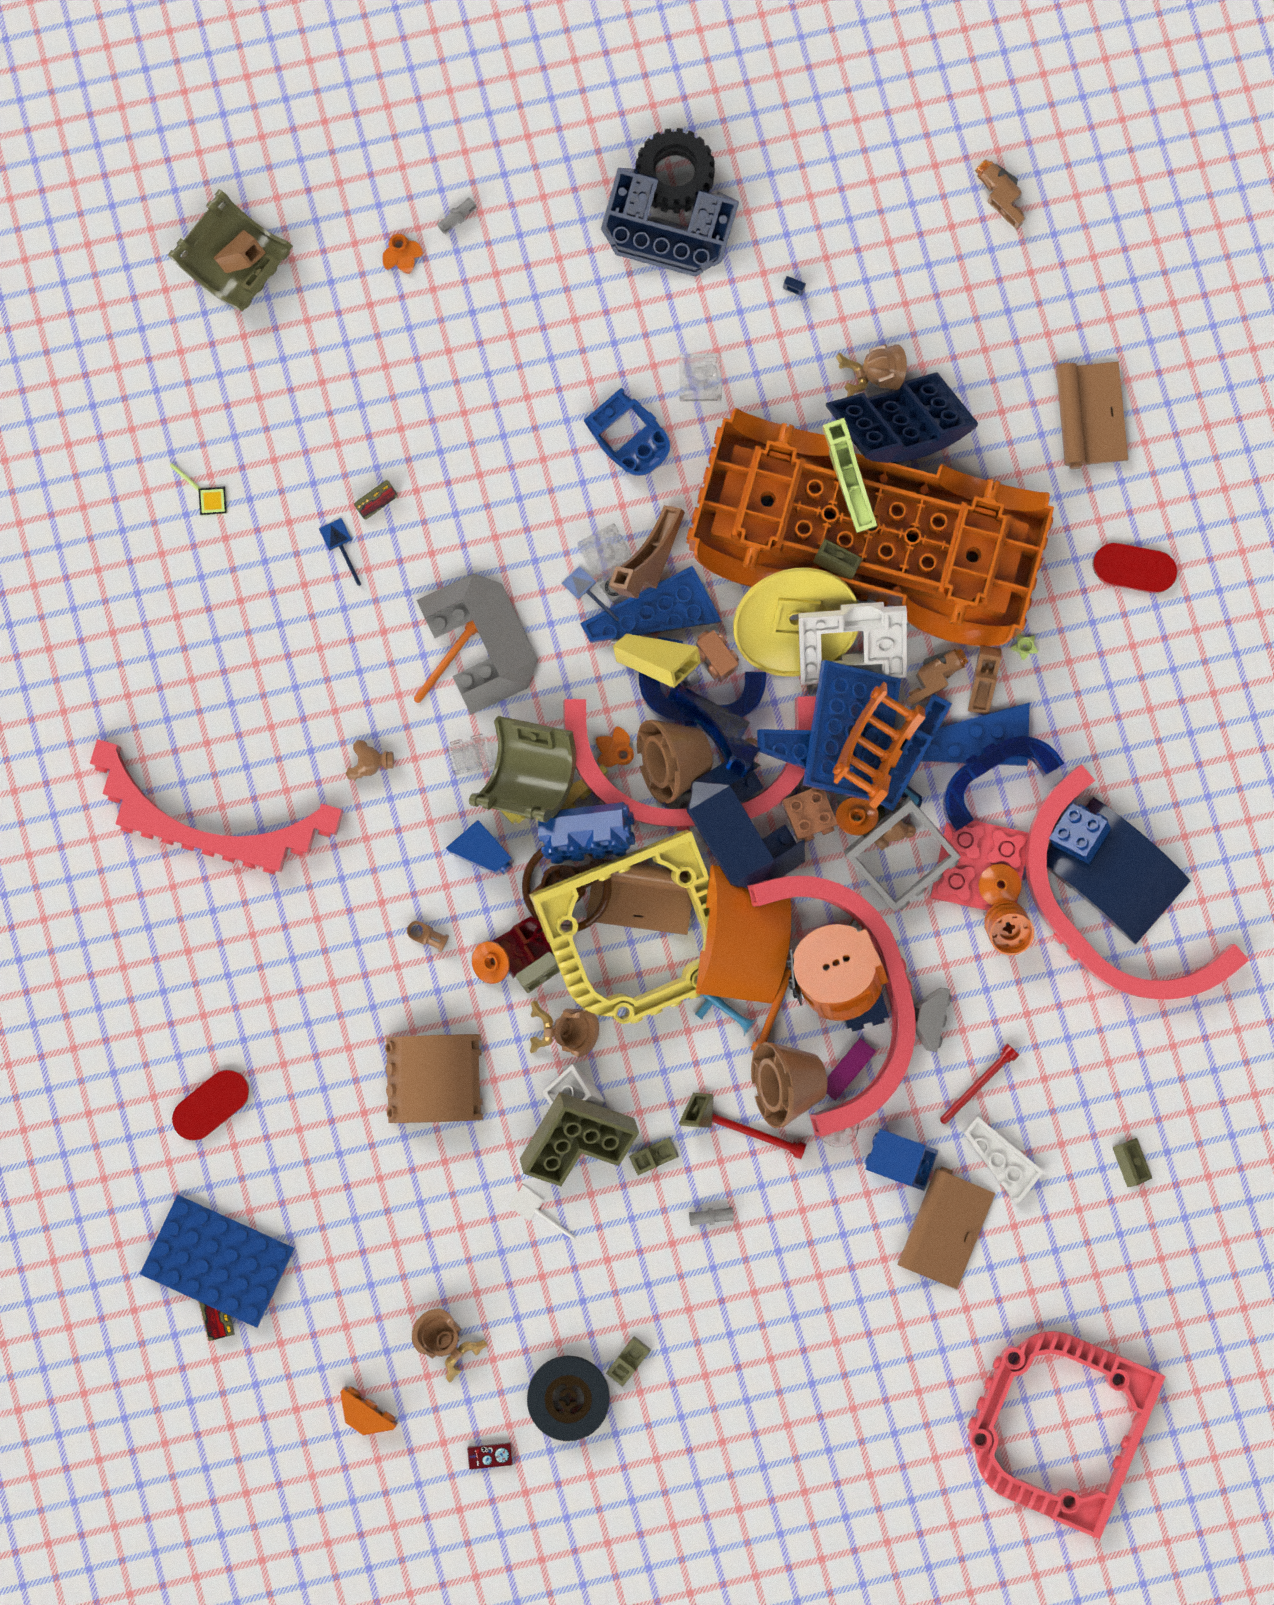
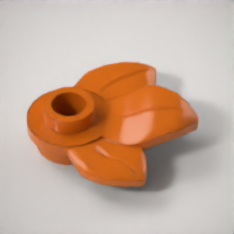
(402, 256)
(612, 746)

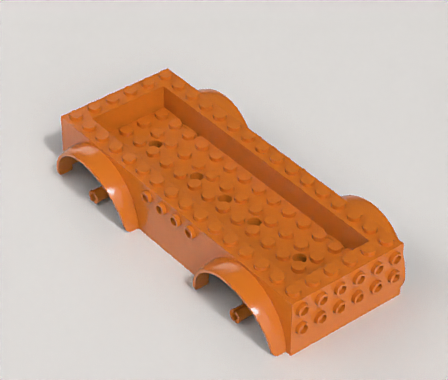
(944, 511)

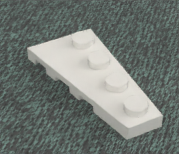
(1008, 1164)

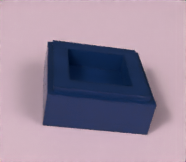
(794, 286)

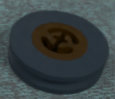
(566, 1424)

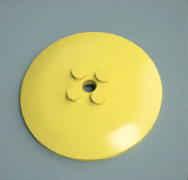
(764, 624)

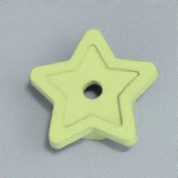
(1024, 652)

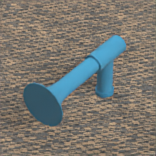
(745, 1023)

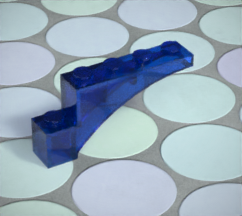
(721, 725)

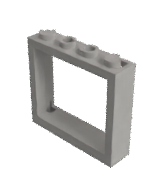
(882, 827)

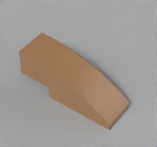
(984, 679)

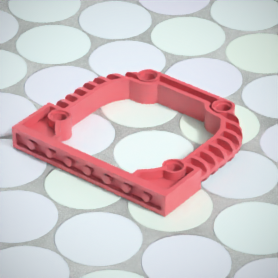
(1089, 1510)

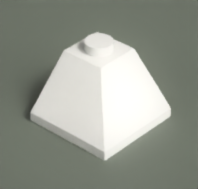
(576, 1084)

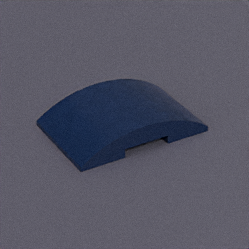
(905, 421)
(1125, 880)

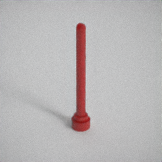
(1007, 1055)
(795, 1148)

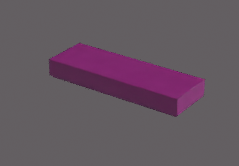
(848, 1068)

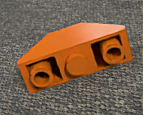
(363, 1414)

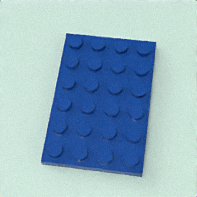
(838, 704)
(217, 1261)

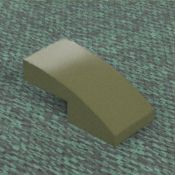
(653, 1156)
(628, 1361)

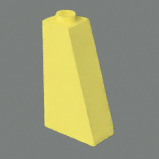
(657, 658)

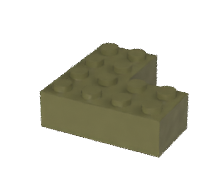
(572, 1129)

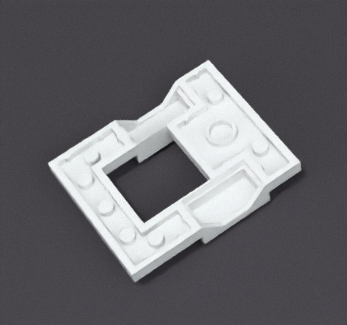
(883, 639)

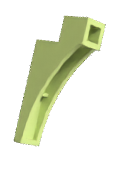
(849, 475)

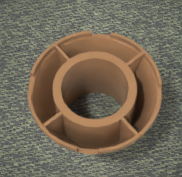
(672, 758)
(786, 1082)

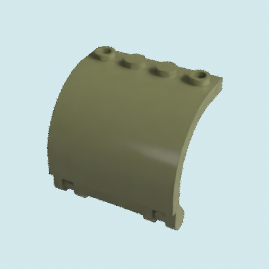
(210, 236)
(530, 770)

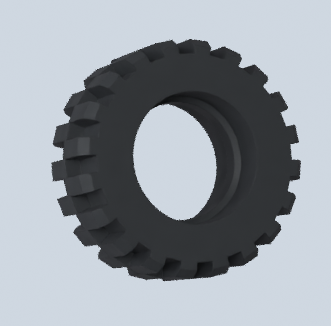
(677, 145)

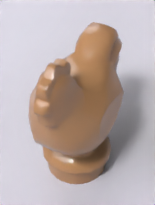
(369, 761)
(896, 833)

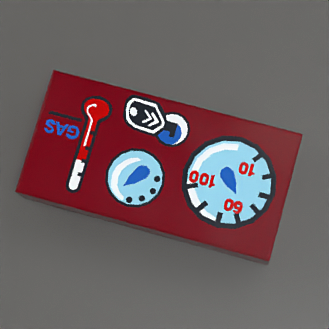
(490, 1455)

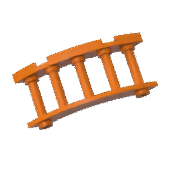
(889, 757)

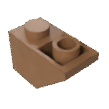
(239, 253)

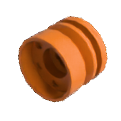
(1011, 938)

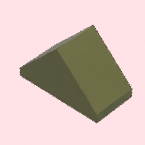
(698, 1111)

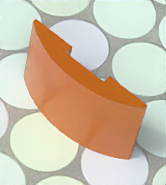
(743, 943)

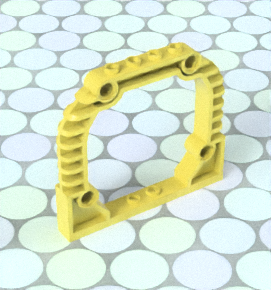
(557, 903)

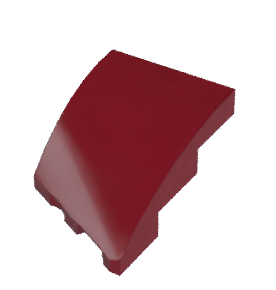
(524, 944)

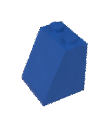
(481, 849)
(901, 1159)

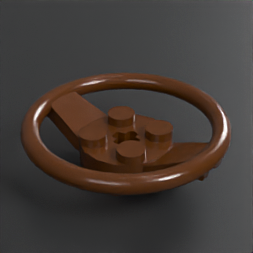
(559, 873)

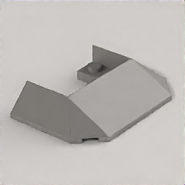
(503, 636)

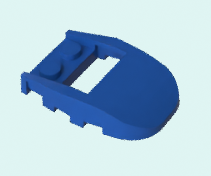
(645, 449)

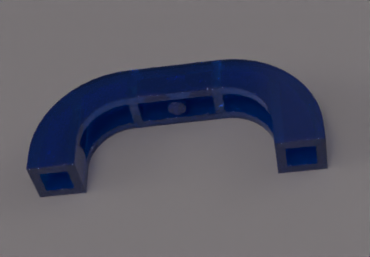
(655, 700)
(1032, 748)

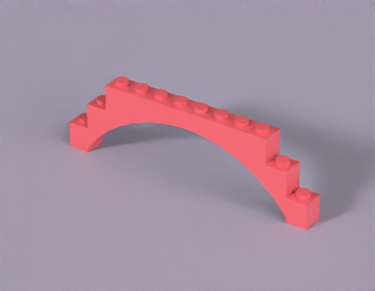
(263, 850)

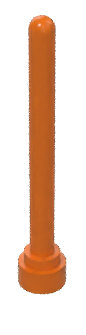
(470, 629)
(773, 1010)

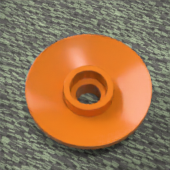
(856, 808)
(988, 884)
(483, 962)

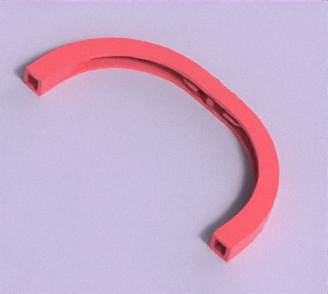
(575, 720)
(1046, 816)
(897, 988)

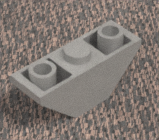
(931, 1018)

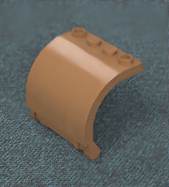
(433, 1078)

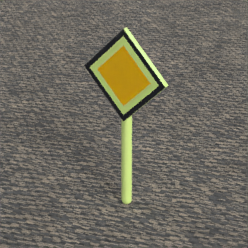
(210, 499)

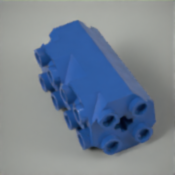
(584, 830)

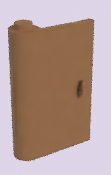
(1091, 414)
(645, 893)
(947, 1215)

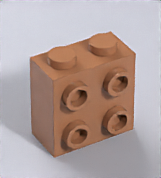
(716, 655)
(809, 814)

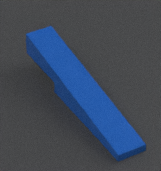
(915, 750)

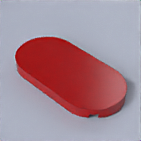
(1134, 568)
(210, 1105)

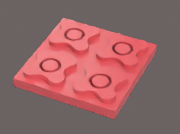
(979, 848)

